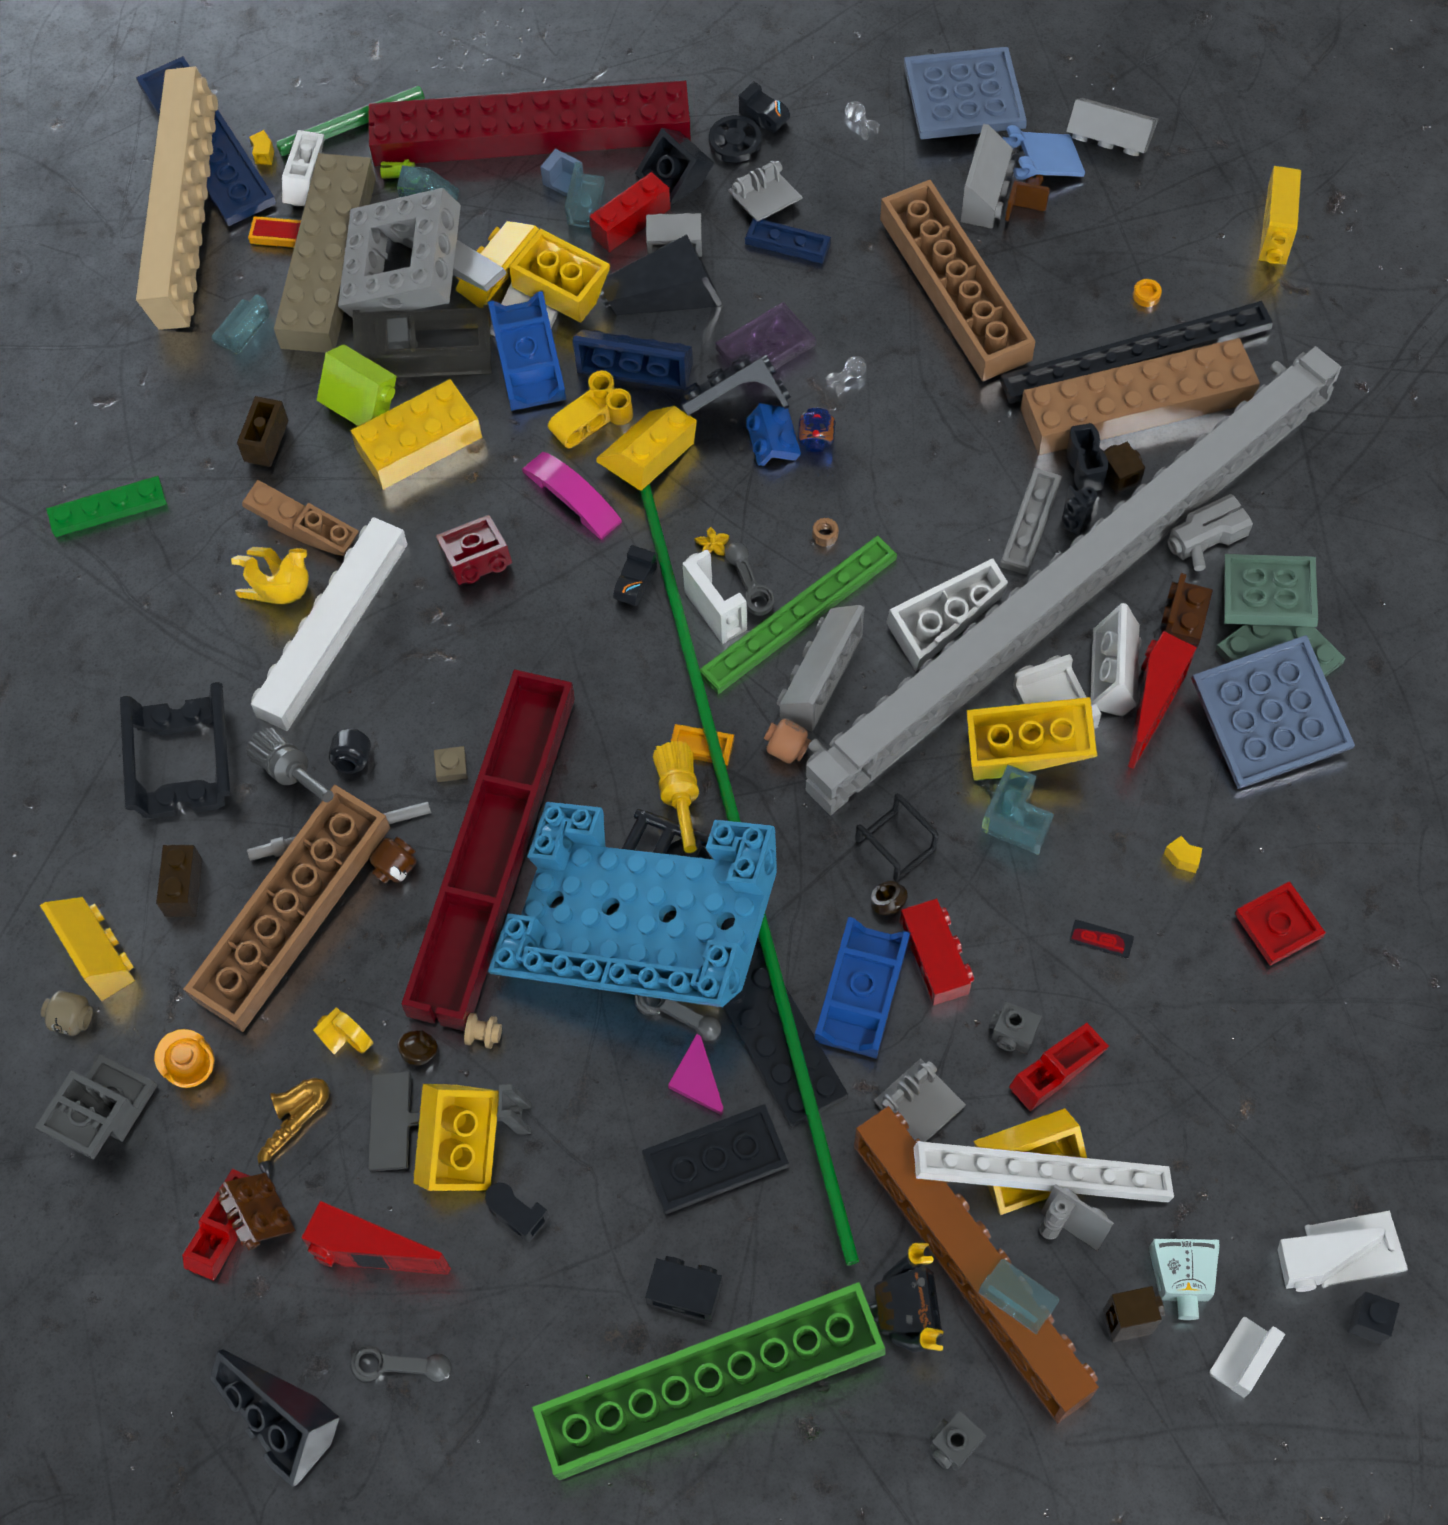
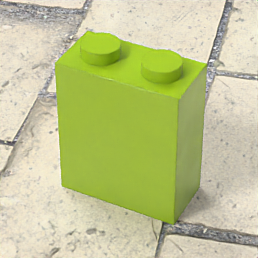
(355, 385)

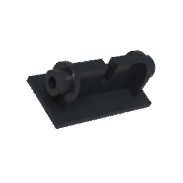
(1078, 509)

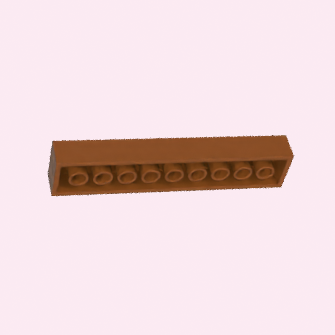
(968, 1258)

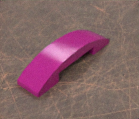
(574, 492)

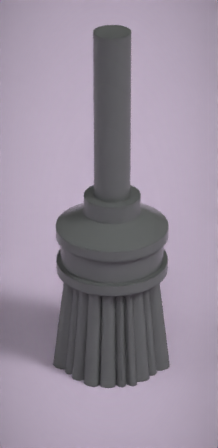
(284, 761)

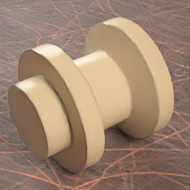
(487, 1031)

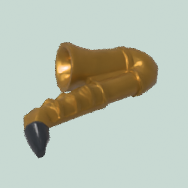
(301, 1104)

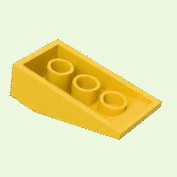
(1030, 736)

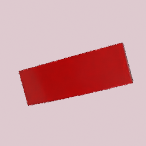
(1058, 1066)
(213, 1239)

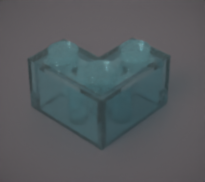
(1012, 816)

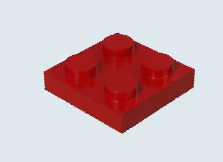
(1280, 923)

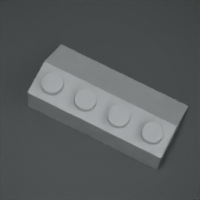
(822, 666)

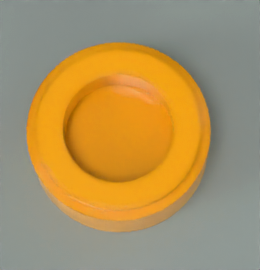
(1147, 292)

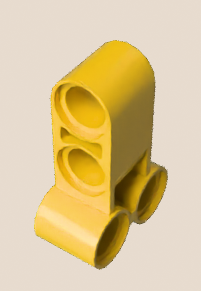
(592, 411)

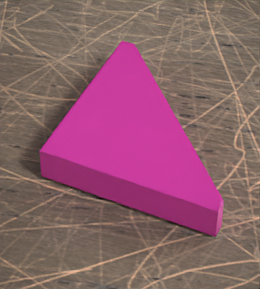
(695, 1078)

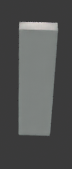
(1030, 521)

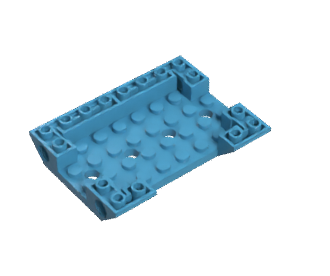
(634, 947)

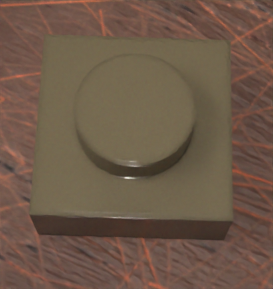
(450, 764)

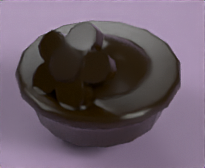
(888, 898)
(417, 1047)

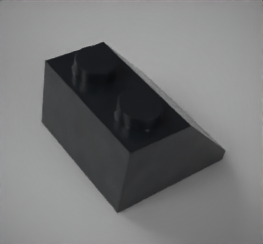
(675, 163)

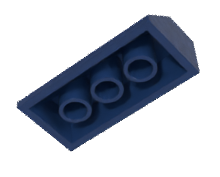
(633, 358)

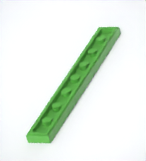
(797, 614)

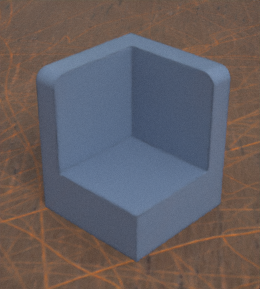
(557, 171)

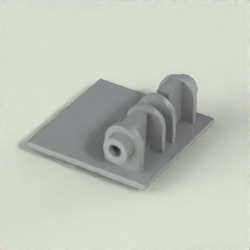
(764, 191)
(921, 1100)
(1068, 1212)

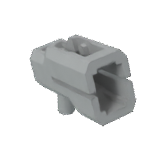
(1207, 527)

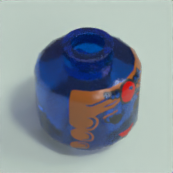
(816, 429)

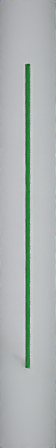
(766, 941)

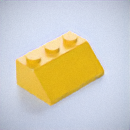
(502, 249)
(564, 273)
(650, 446)
(90, 945)
(1049, 1134)
(456, 1138)

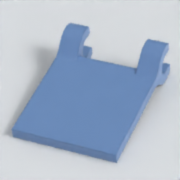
(1044, 154)

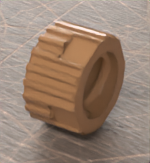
(825, 540)

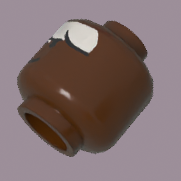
(393, 860)

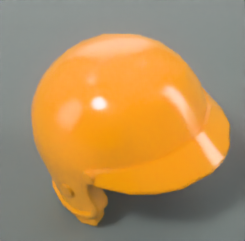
(184, 1058)

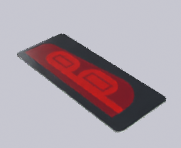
(1101, 938)

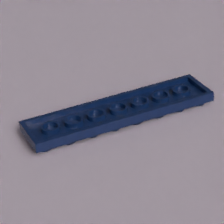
(233, 179)

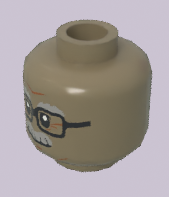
(67, 1013)

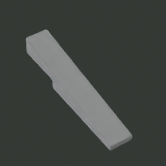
(471, 266)

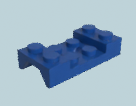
(527, 353)
(861, 989)

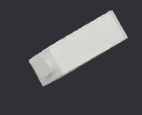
(300, 167)
(1316, 1258)

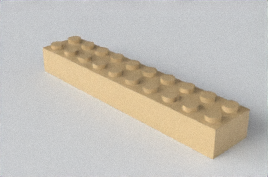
(177, 199)

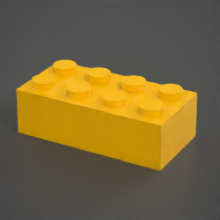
(416, 434)

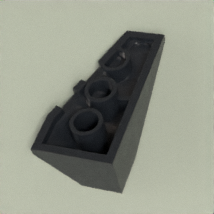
(284, 1418)

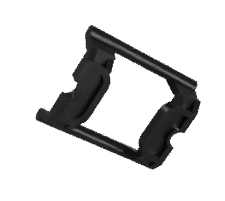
(167, 721)

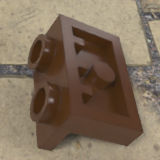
(1188, 610)

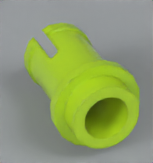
(392, 169)

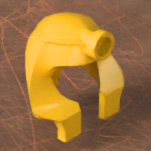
(287, 580)

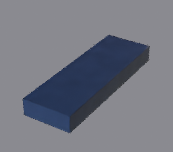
(788, 240)

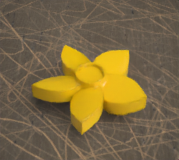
(713, 542)

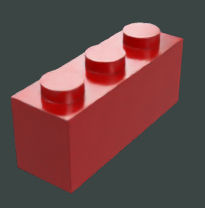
(628, 211)
(936, 951)

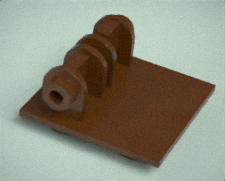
(258, 1208)

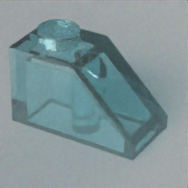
(421, 179)

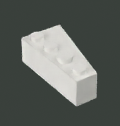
(942, 613)

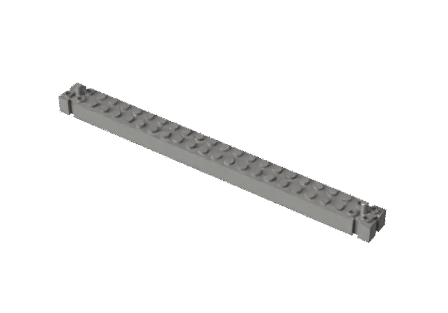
(1067, 582)

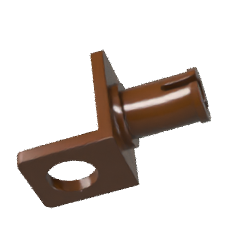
(1028, 195)

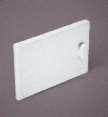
(1375, 1262)

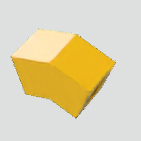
(262, 148)
(1183, 855)

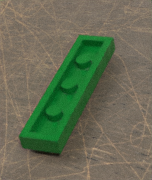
(106, 506)

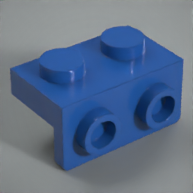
(772, 434)

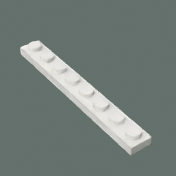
(1042, 1172)

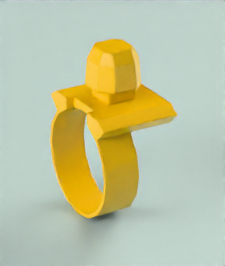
(339, 1029)

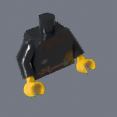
(909, 1303)

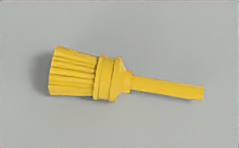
(678, 785)

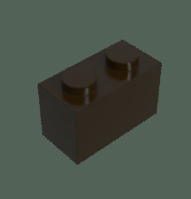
(262, 431)
(179, 881)
(1133, 1313)

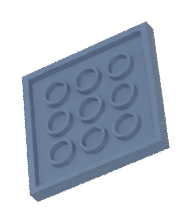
(963, 91)
(1272, 712)

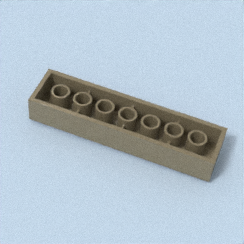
(309, 303)

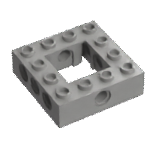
(433, 223)

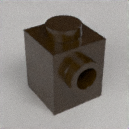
(1124, 467)

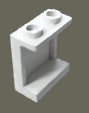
(724, 618)
(1050, 682)

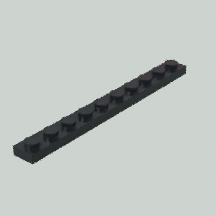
(1163, 342)

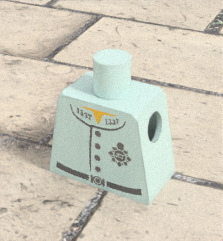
(1185, 1272)

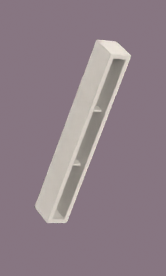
(328, 624)

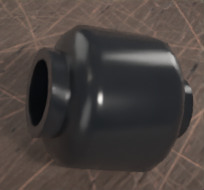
(349, 751)

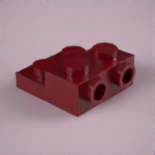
(474, 550)

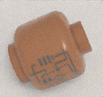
(787, 741)

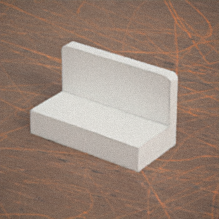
(1246, 1356)

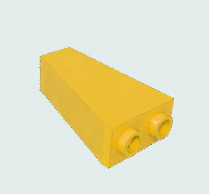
(1280, 215)

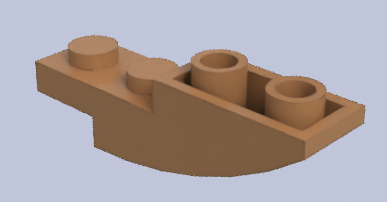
(298, 521)

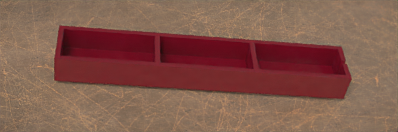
(526, 122)
(489, 851)

